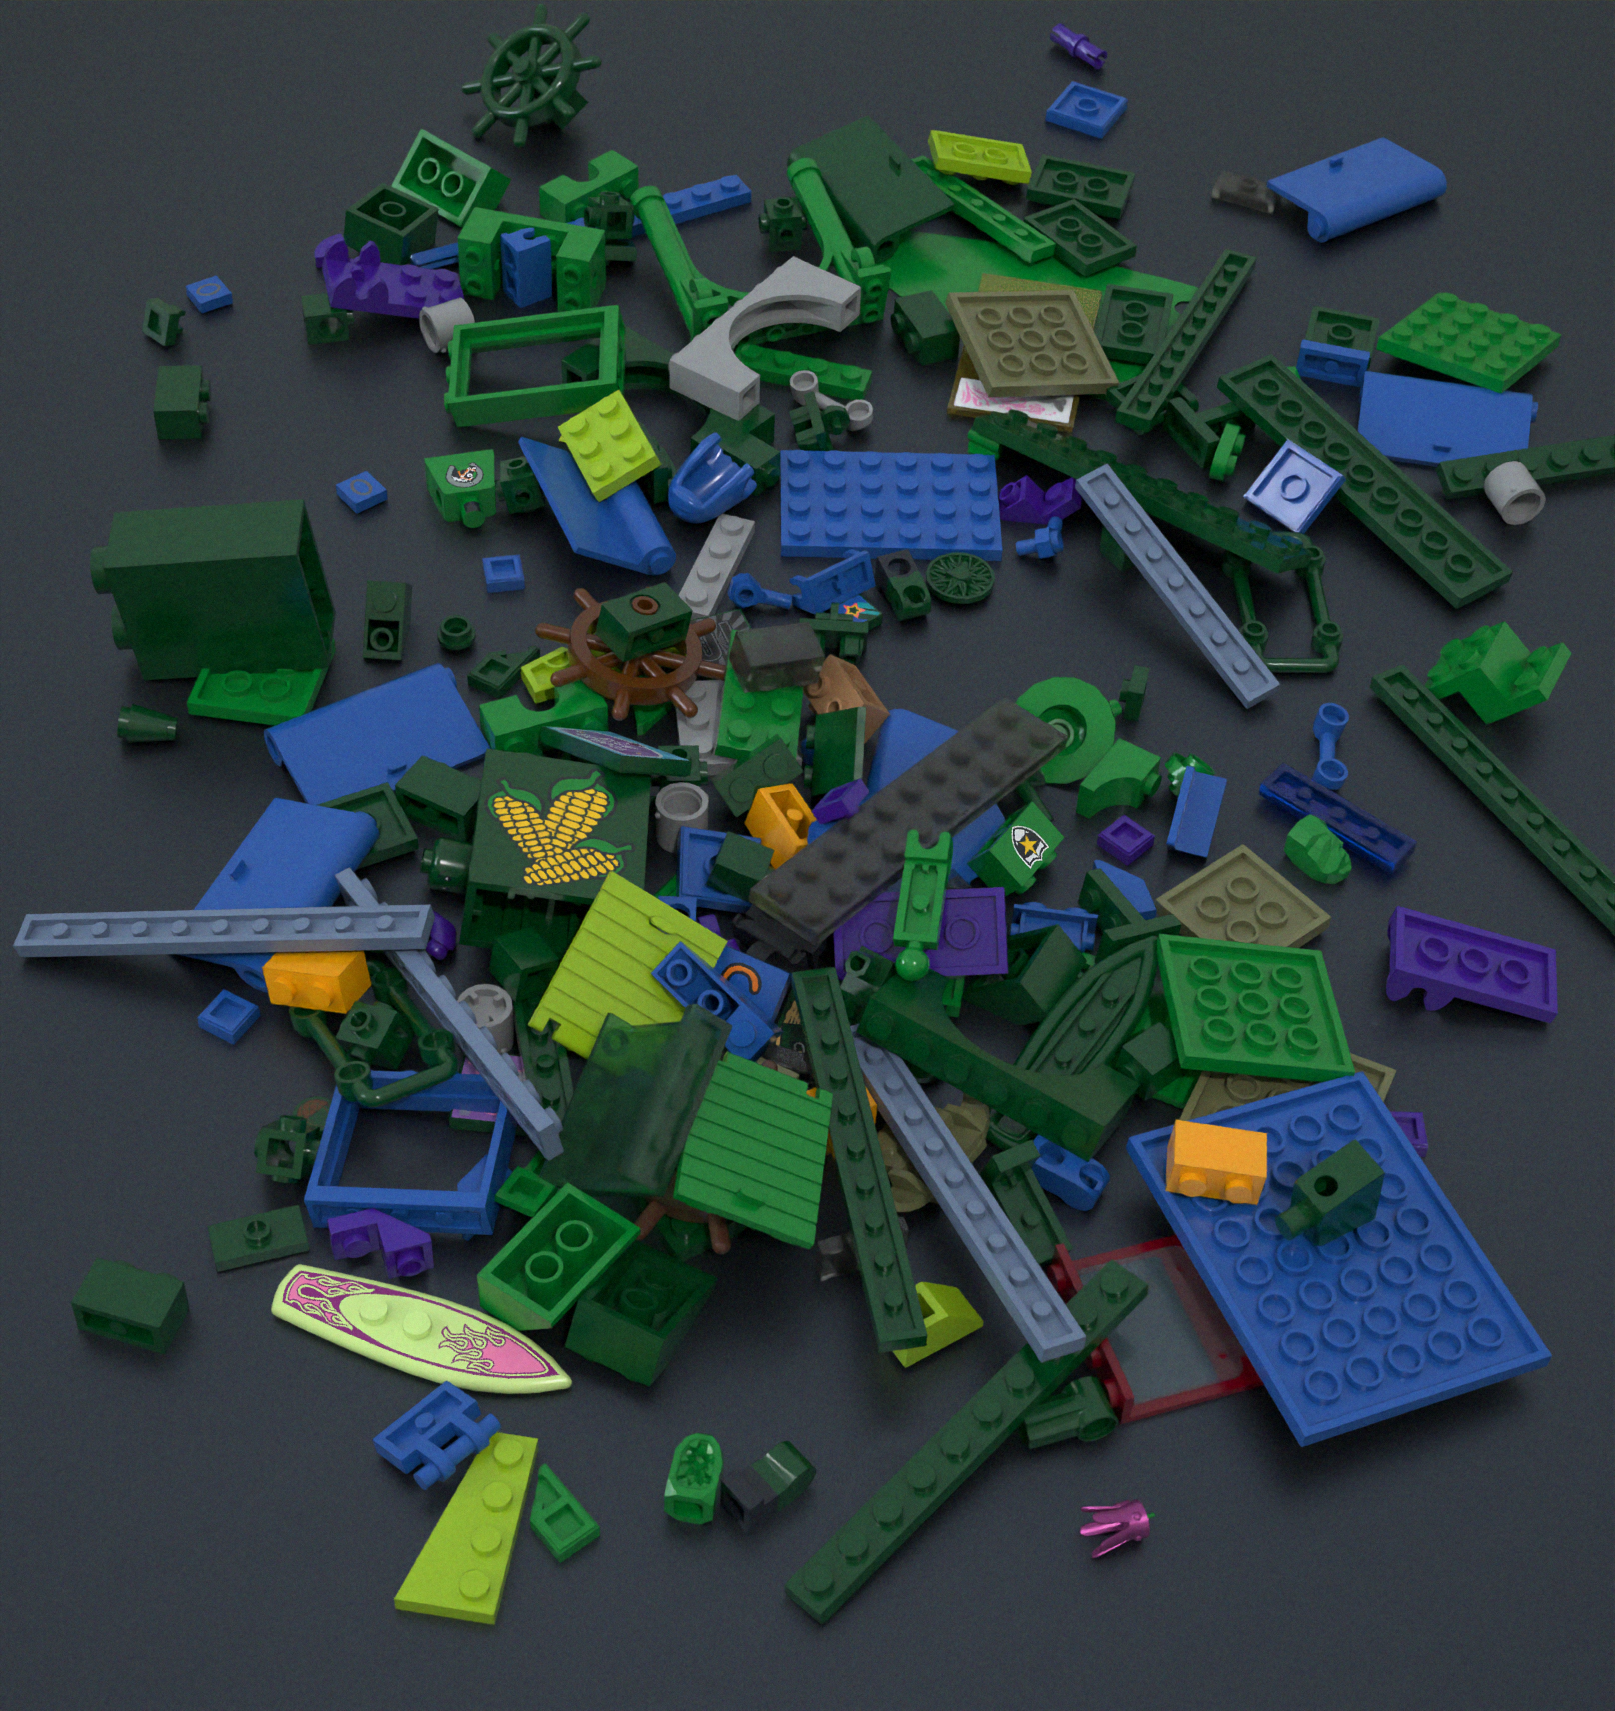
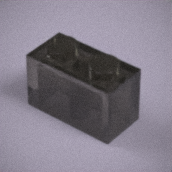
(776, 657)

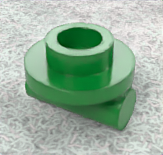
(983, 445)

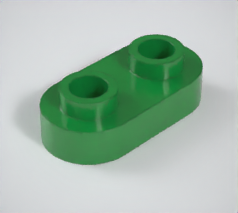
(1225, 455)

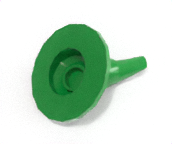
(1079, 713)

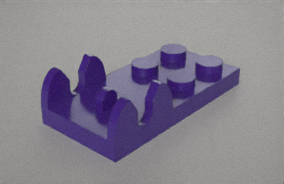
(383, 287)
(969, 941)
(1469, 965)

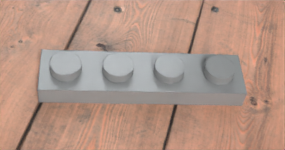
(716, 564)

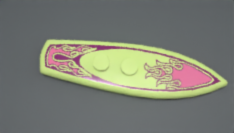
(416, 1332)

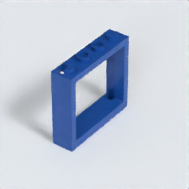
(425, 1209)

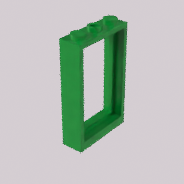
(532, 331)

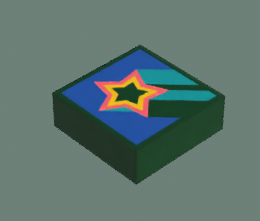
(862, 611)

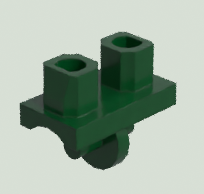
(814, 425)
(840, 631)
(864, 976)

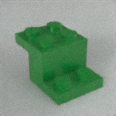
(1497, 672)

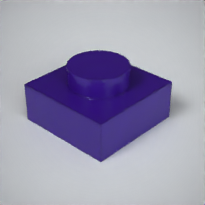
(841, 802)

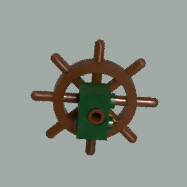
(633, 636)

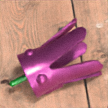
(1125, 1516)

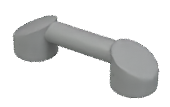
(806, 381)

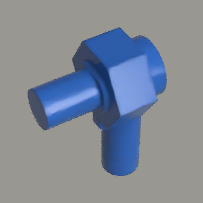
(1046, 541)
(747, 591)

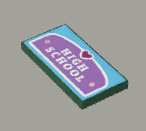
(615, 752)

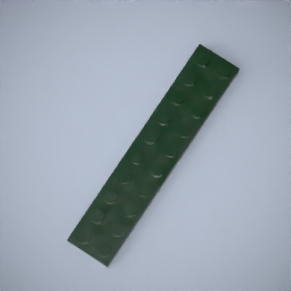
(1373, 487)
(1155, 496)

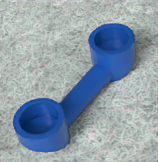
(1328, 728)

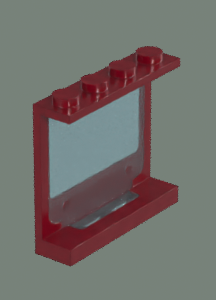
(1171, 1345)

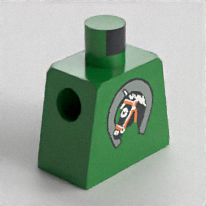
(463, 486)

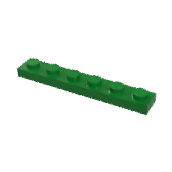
(989, 216)

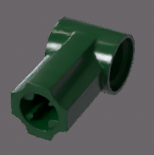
(1077, 1411)

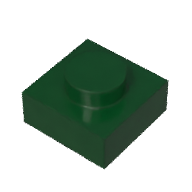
(1134, 692)

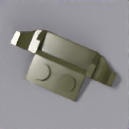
(968, 1126)

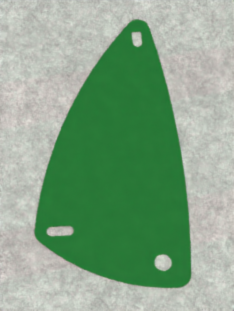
(957, 265)

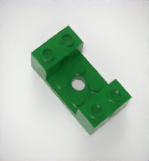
(576, 257)

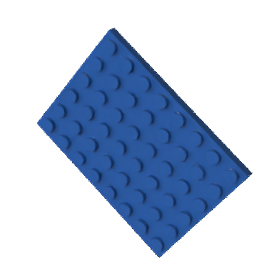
(1370, 1319)

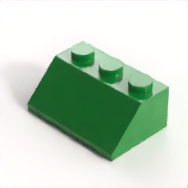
(449, 179)
(553, 1260)

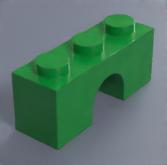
(566, 199)
(517, 729)

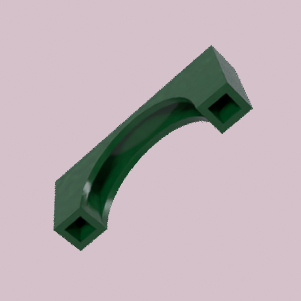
(648, 369)
(1068, 1110)

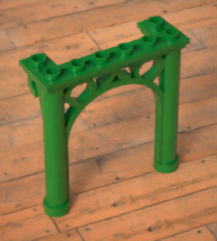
(705, 301)

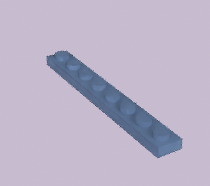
(1177, 586)

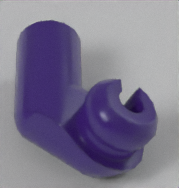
(443, 937)

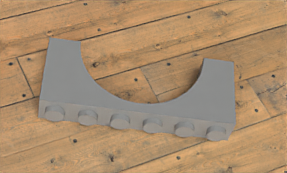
(792, 294)

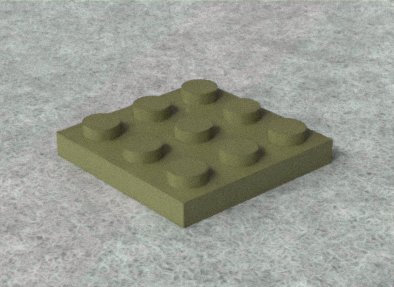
(1243, 902)

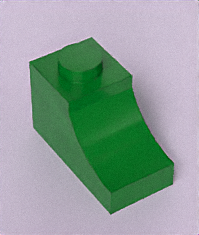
(1120, 778)

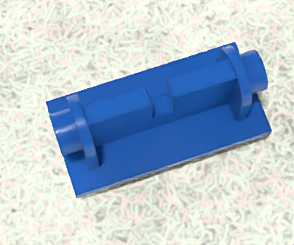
(1074, 921)

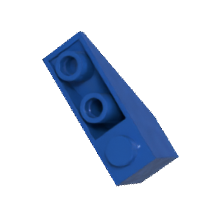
(696, 982)

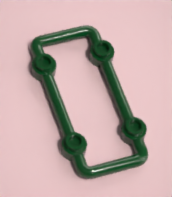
(1326, 636)
(355, 1077)

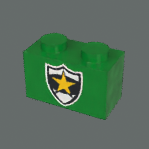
(1017, 850)

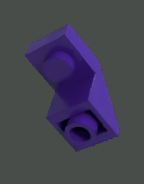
(1030, 504)
(402, 1246)

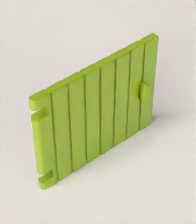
(613, 964)

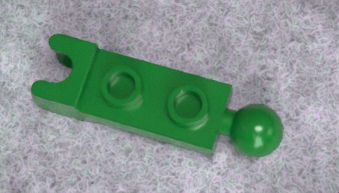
(921, 903)

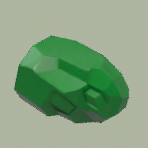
(1317, 851)
(694, 1479)

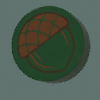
(315, 1110)

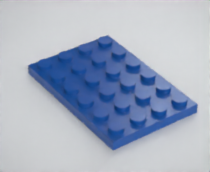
(888, 504)

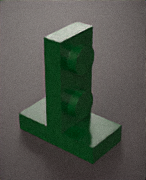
(1201, 432)
(1117, 916)
(1023, 1200)

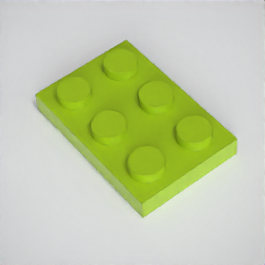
(979, 157)
(609, 445)

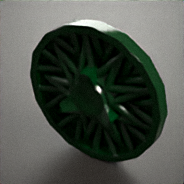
(960, 578)

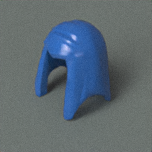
(708, 483)

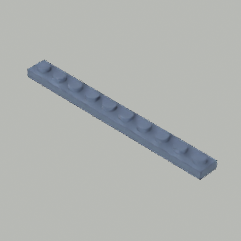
(225, 931)
(474, 1042)
(968, 1204)

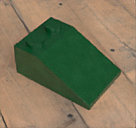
(837, 750)
(639, 1312)

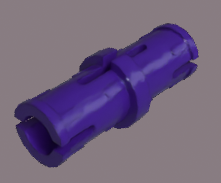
(1078, 46)

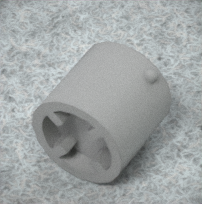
(439, 321)
(1514, 493)
(676, 807)
(494, 1010)

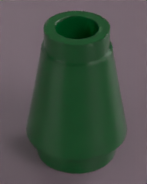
(145, 725)

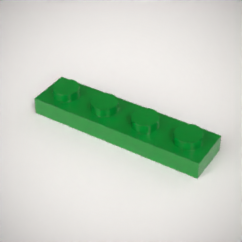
(778, 367)

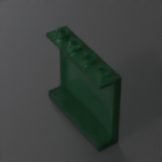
(637, 1104)

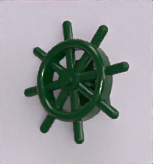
(544, 88)

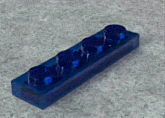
(1348, 822)

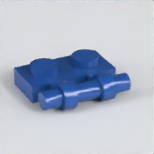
(428, 1426)

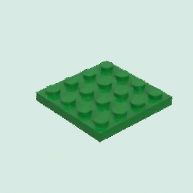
(1469, 342)
(1252, 1009)

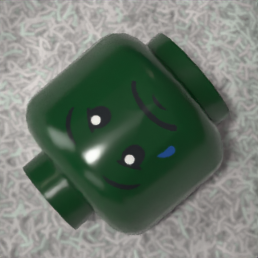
(447, 865)

